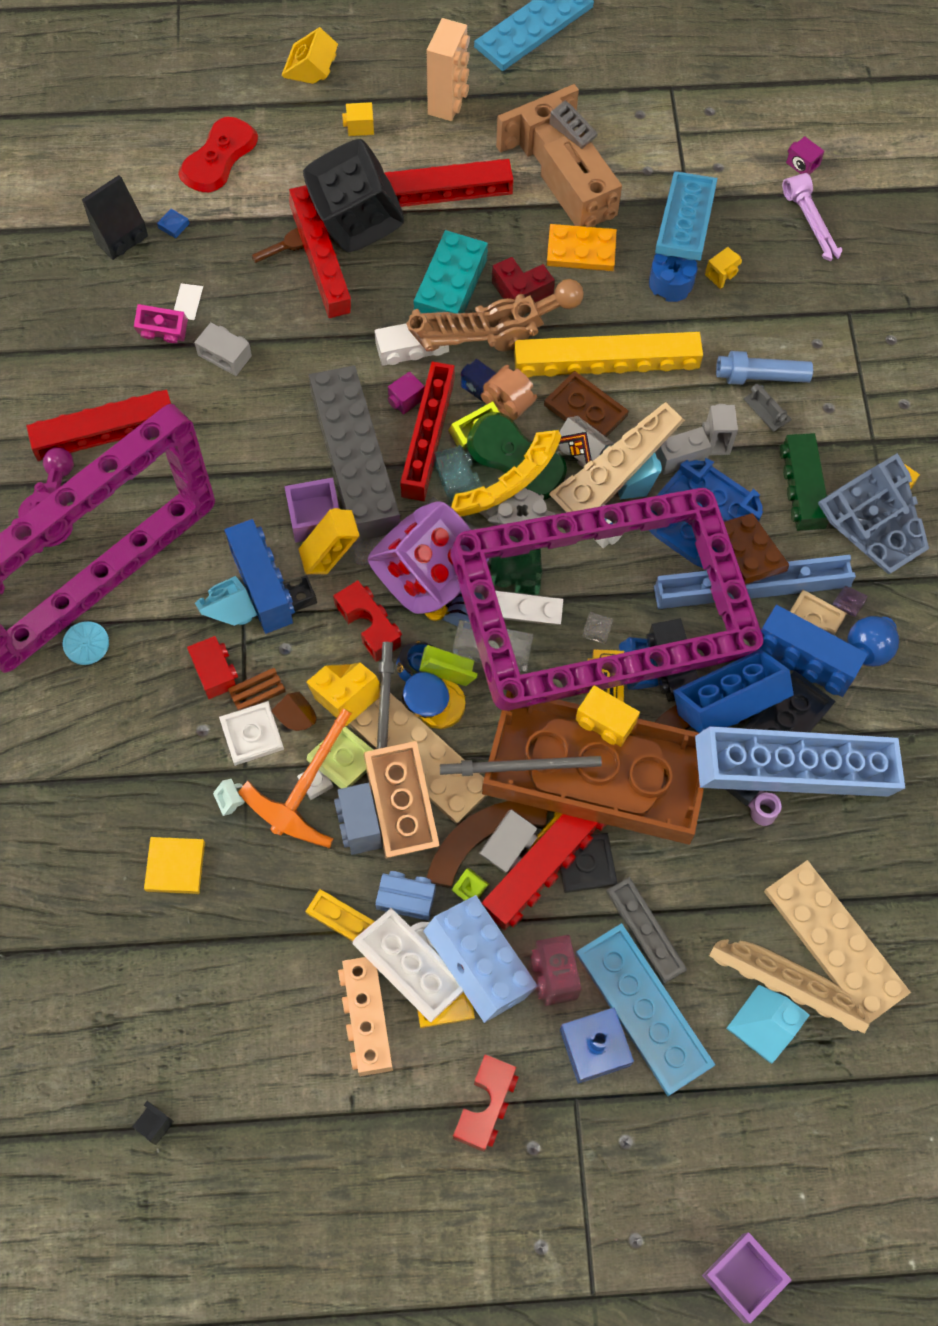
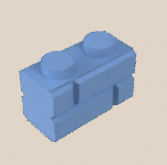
(406, 895)

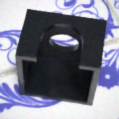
(304, 587)

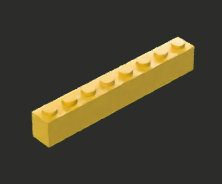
(608, 354)

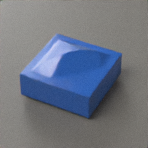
(173, 223)

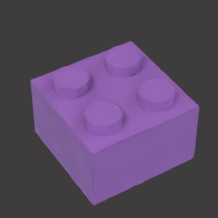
(309, 504)
(746, 1278)

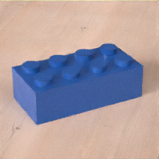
(260, 575)
(811, 651)
(734, 692)

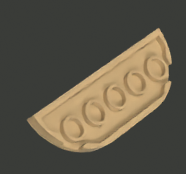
(793, 980)

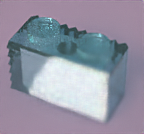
(455, 471)

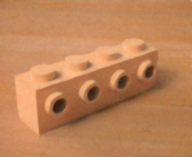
(367, 1017)

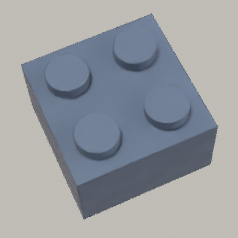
(360, 821)

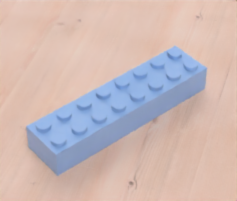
(798, 762)

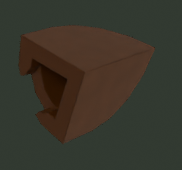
(295, 712)

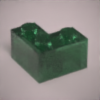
(521, 570)

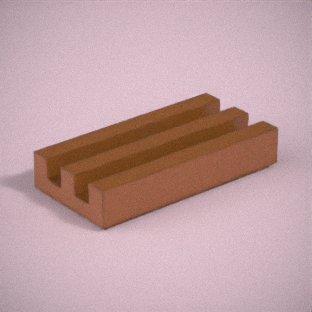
(257, 689)

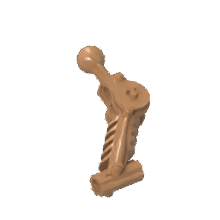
(498, 323)

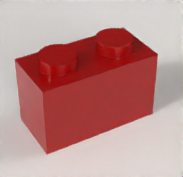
(212, 666)

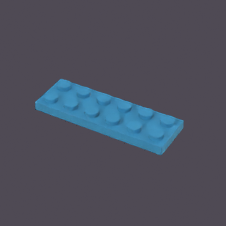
(528, 29)
(686, 216)
(645, 1009)

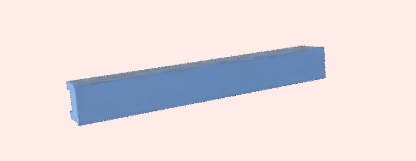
(806, 575)

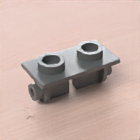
(767, 408)

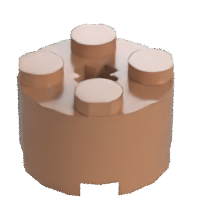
(509, 392)

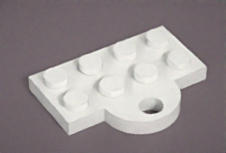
(409, 963)

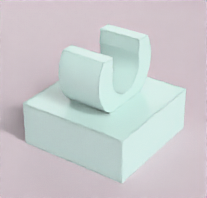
(228, 796)

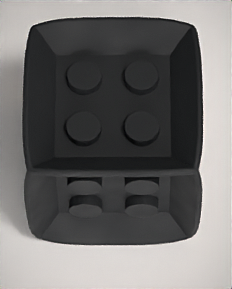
(353, 195)

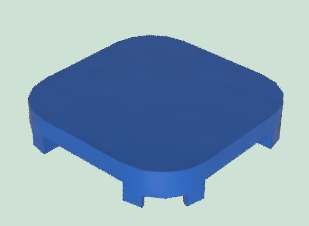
(730, 496)

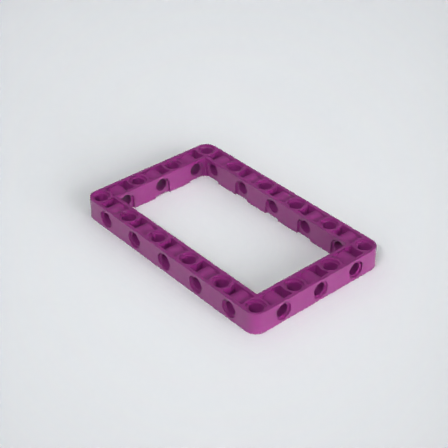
(88, 490)
(627, 667)

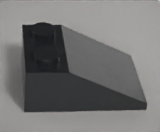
(114, 218)

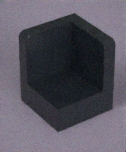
(153, 1123)

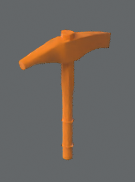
(285, 816)

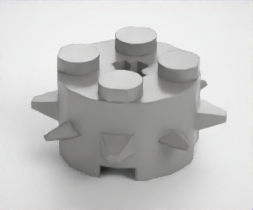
(520, 507)

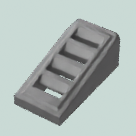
(565, 113)

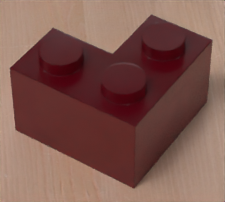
(511, 281)

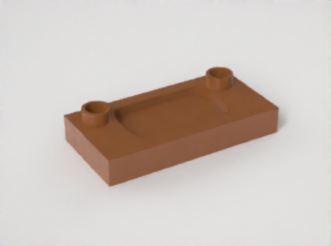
(640, 787)

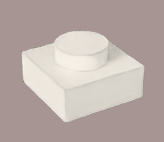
(319, 785)

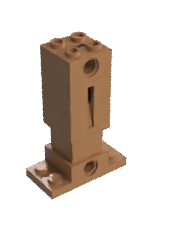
(573, 174)

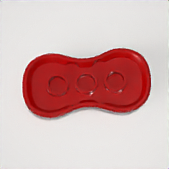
(211, 164)

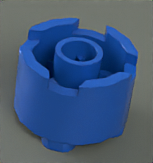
(672, 277)

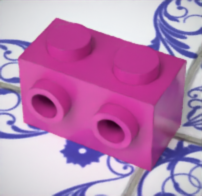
(161, 323)

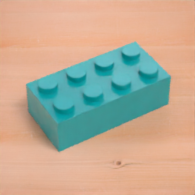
(452, 274)

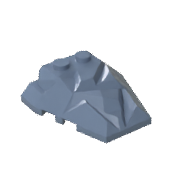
(879, 514)

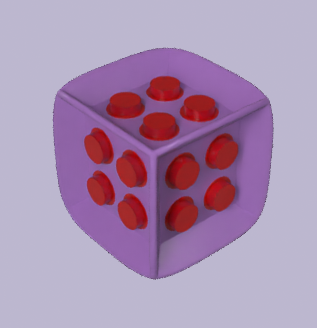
(417, 558)

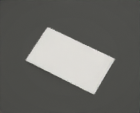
(188, 300)

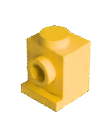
(723, 267)

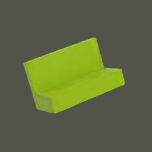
(447, 666)

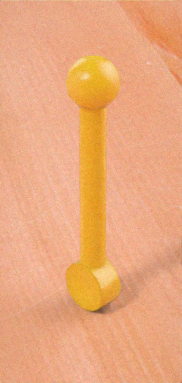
(546, 828)

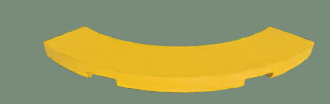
(513, 481)

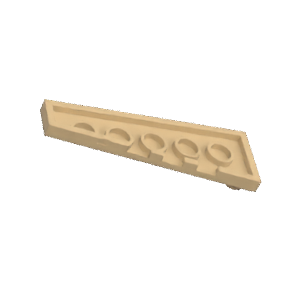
(617, 463)

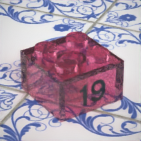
(556, 969)

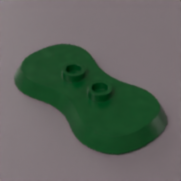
(501, 445)

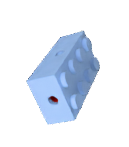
(480, 958)

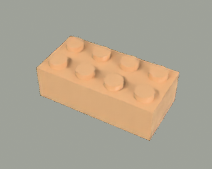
(447, 69)
(401, 799)

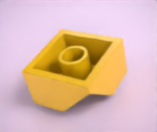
(345, 687)

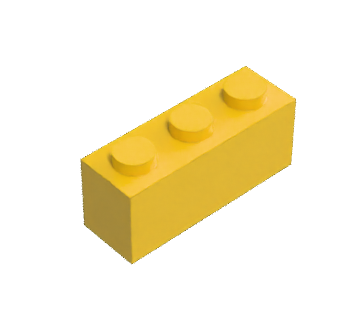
(328, 541)

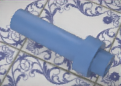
(739, 367)

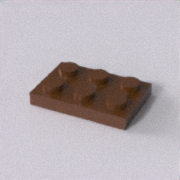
(583, 399)
(754, 549)

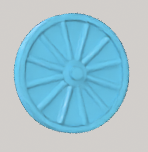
(85, 643)

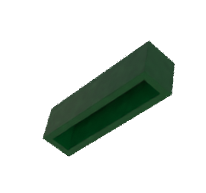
(804, 480)

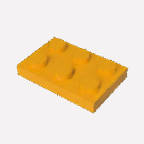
(581, 247)

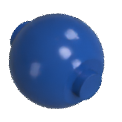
(876, 637)

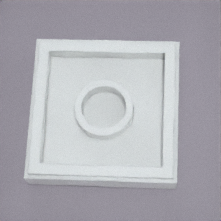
(251, 733)

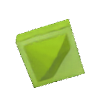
(470, 885)

